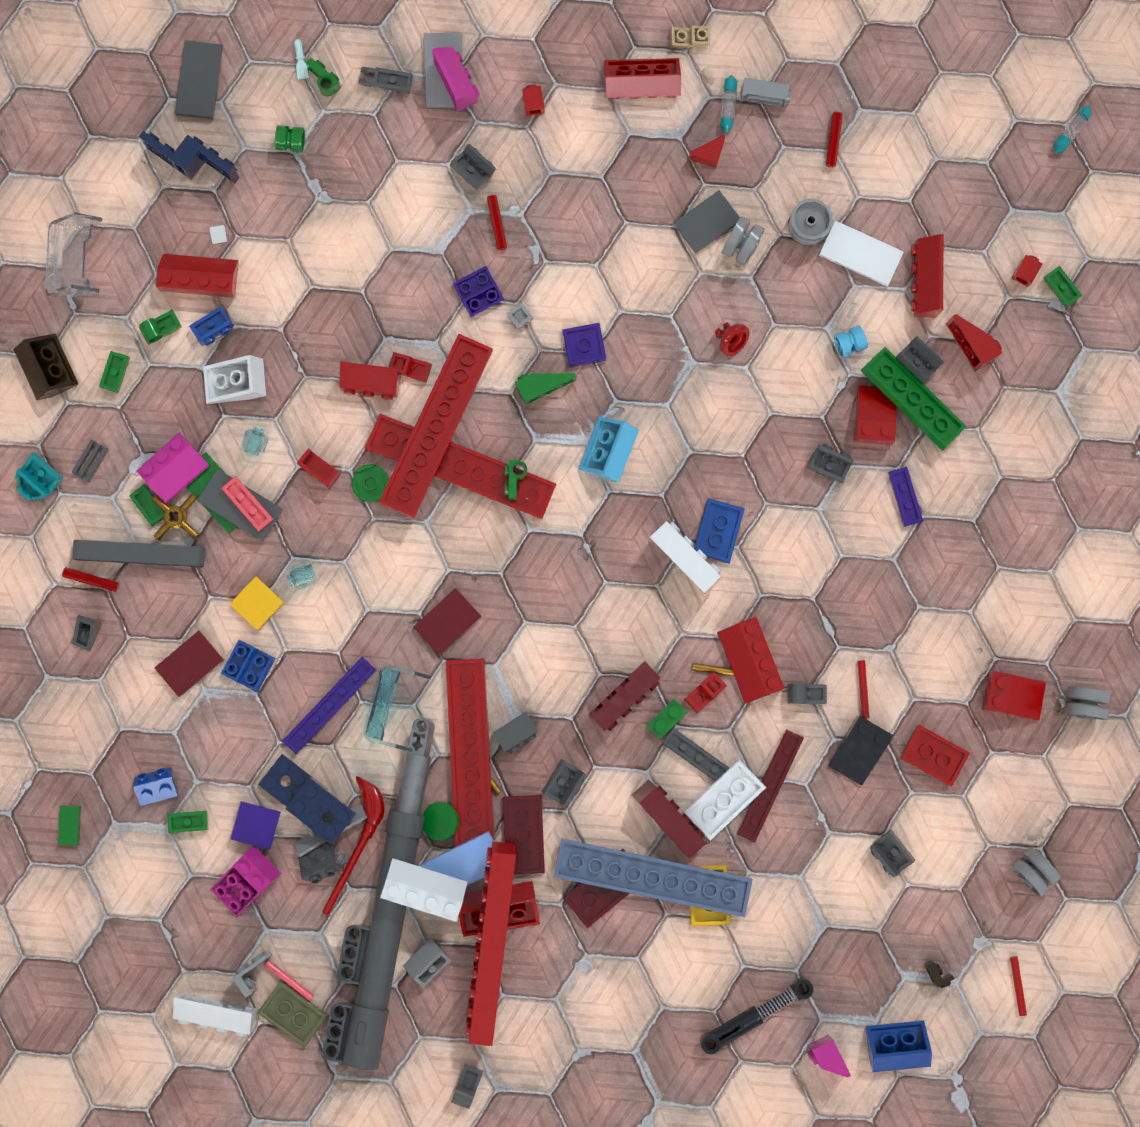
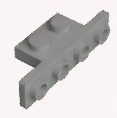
(313, 840)

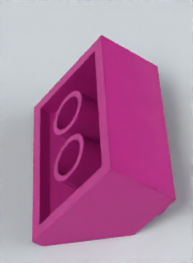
(455, 77)
(172, 468)

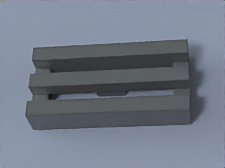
(83, 457)

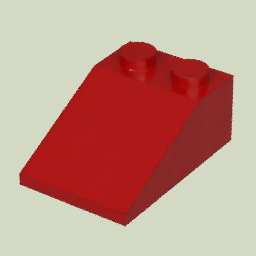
(975, 343)
(874, 417)
(1014, 695)

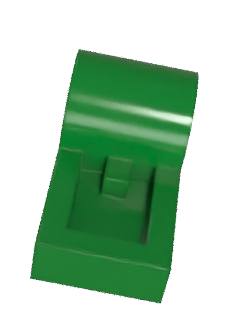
(318, 70)
(157, 328)
(511, 488)

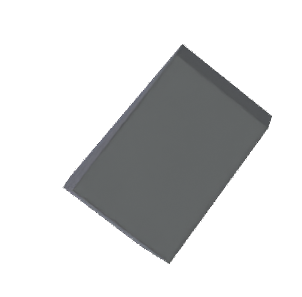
(85, 632)

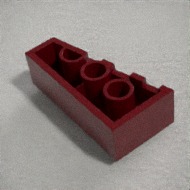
(624, 696)
(669, 819)

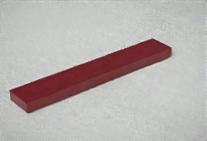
(773, 781)

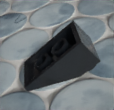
(860, 750)

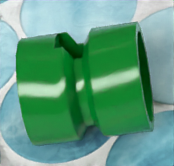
(290, 138)

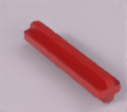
(834, 138)
(496, 222)
(90, 579)

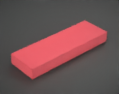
(247, 504)

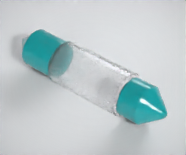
(728, 104)
(1072, 129)

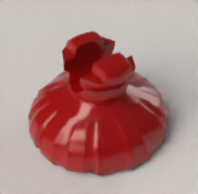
(732, 338)

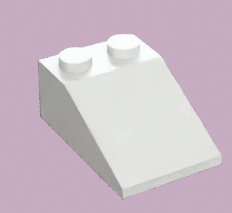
(234, 380)

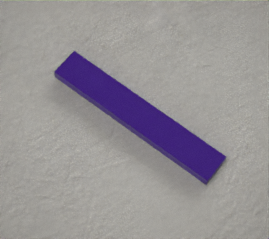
(329, 705)

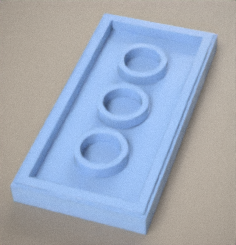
(463, 861)

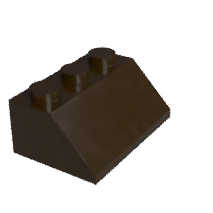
(45, 366)

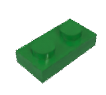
(1062, 286)
(114, 372)
(666, 719)
(187, 821)

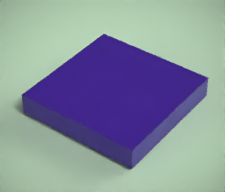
(584, 344)

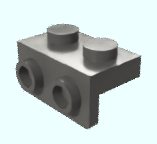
(473, 167)
(920, 359)
(830, 463)
(564, 783)
(891, 853)
(319, 864)

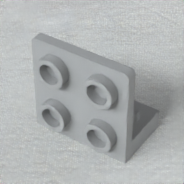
(247, 983)

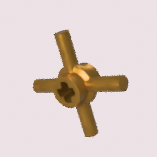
(168, 518)

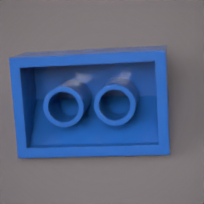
(898, 1046)

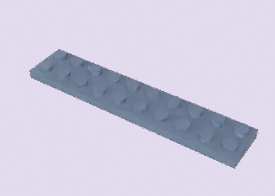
(653, 877)

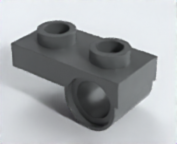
(806, 694)
(467, 1086)

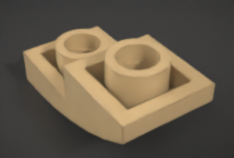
(689, 37)

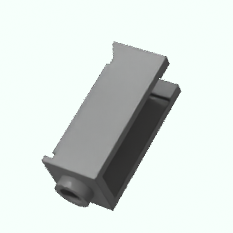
(765, 92)

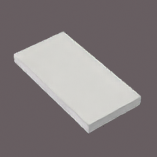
(861, 253)
(724, 799)

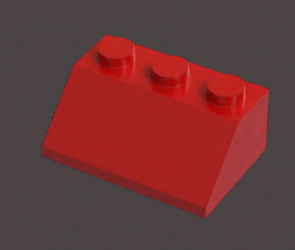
(369, 380)

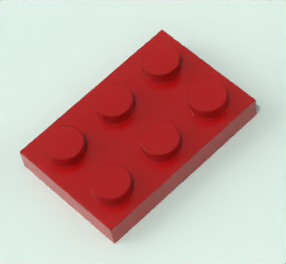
(935, 755)

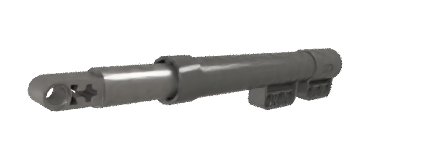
(378, 944)

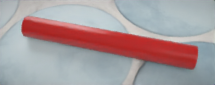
(863, 689)
(1018, 986)

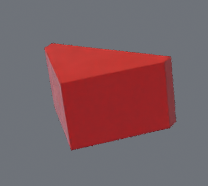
(708, 153)

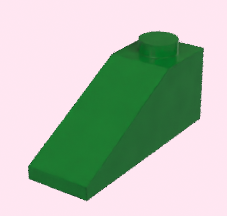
(540, 384)

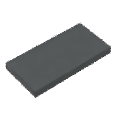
(199, 79)
(216, 500)

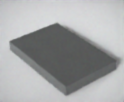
(707, 221)

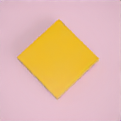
(256, 603)

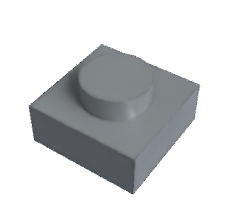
(519, 316)

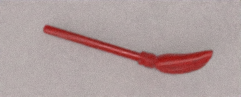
(374, 809)

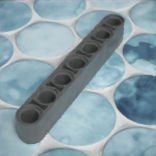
(138, 553)

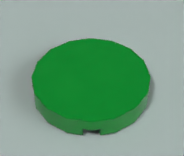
(369, 482)
(441, 821)

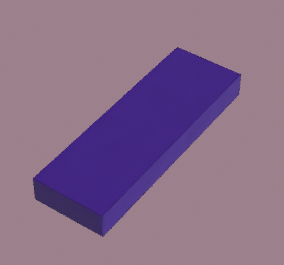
(905, 496)

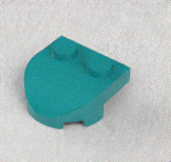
(37, 478)

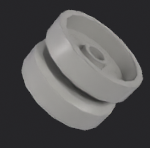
(820, 218)
(742, 240)
(1088, 702)
(1036, 872)

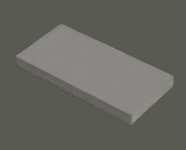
(436, 92)

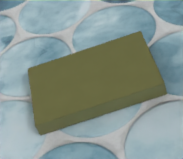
(292, 1013)

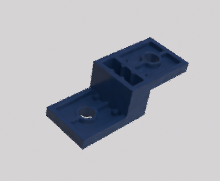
(189, 156)
(307, 799)

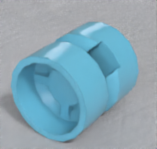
(851, 341)

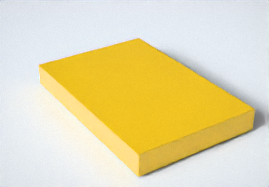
(704, 917)

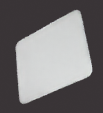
(218, 234)

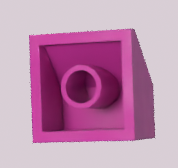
(827, 1056)

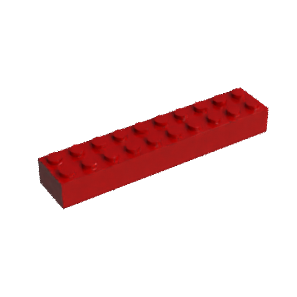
(490, 943)

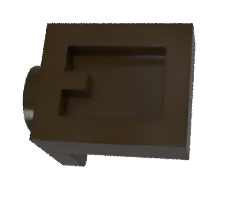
(935, 975)

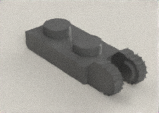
(387, 79)

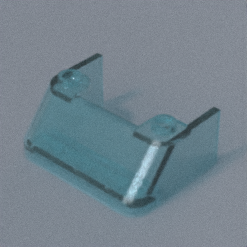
(381, 703)

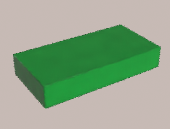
(143, 499)
(69, 825)

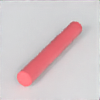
(288, 980)

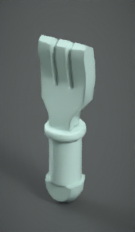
(301, 67)

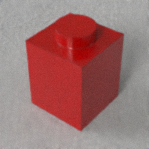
(533, 100)
(1027, 270)

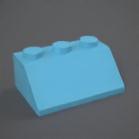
(608, 449)

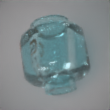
(255, 441)
(301, 575)

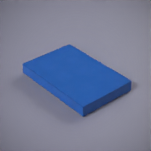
(719, 530)

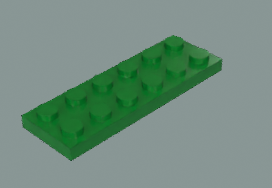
(913, 398)

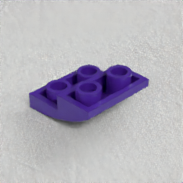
(478, 291)
(255, 825)

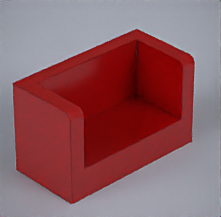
(318, 468)

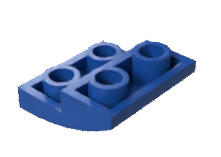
(248, 665)

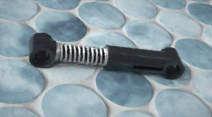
(754, 1017)

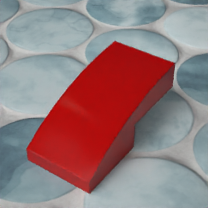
(411, 367)
(705, 692)

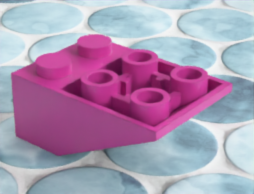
(245, 881)

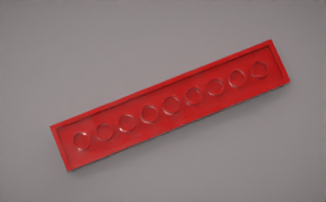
(436, 426)
(467, 469)
(469, 748)

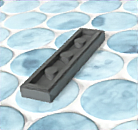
(694, 754)

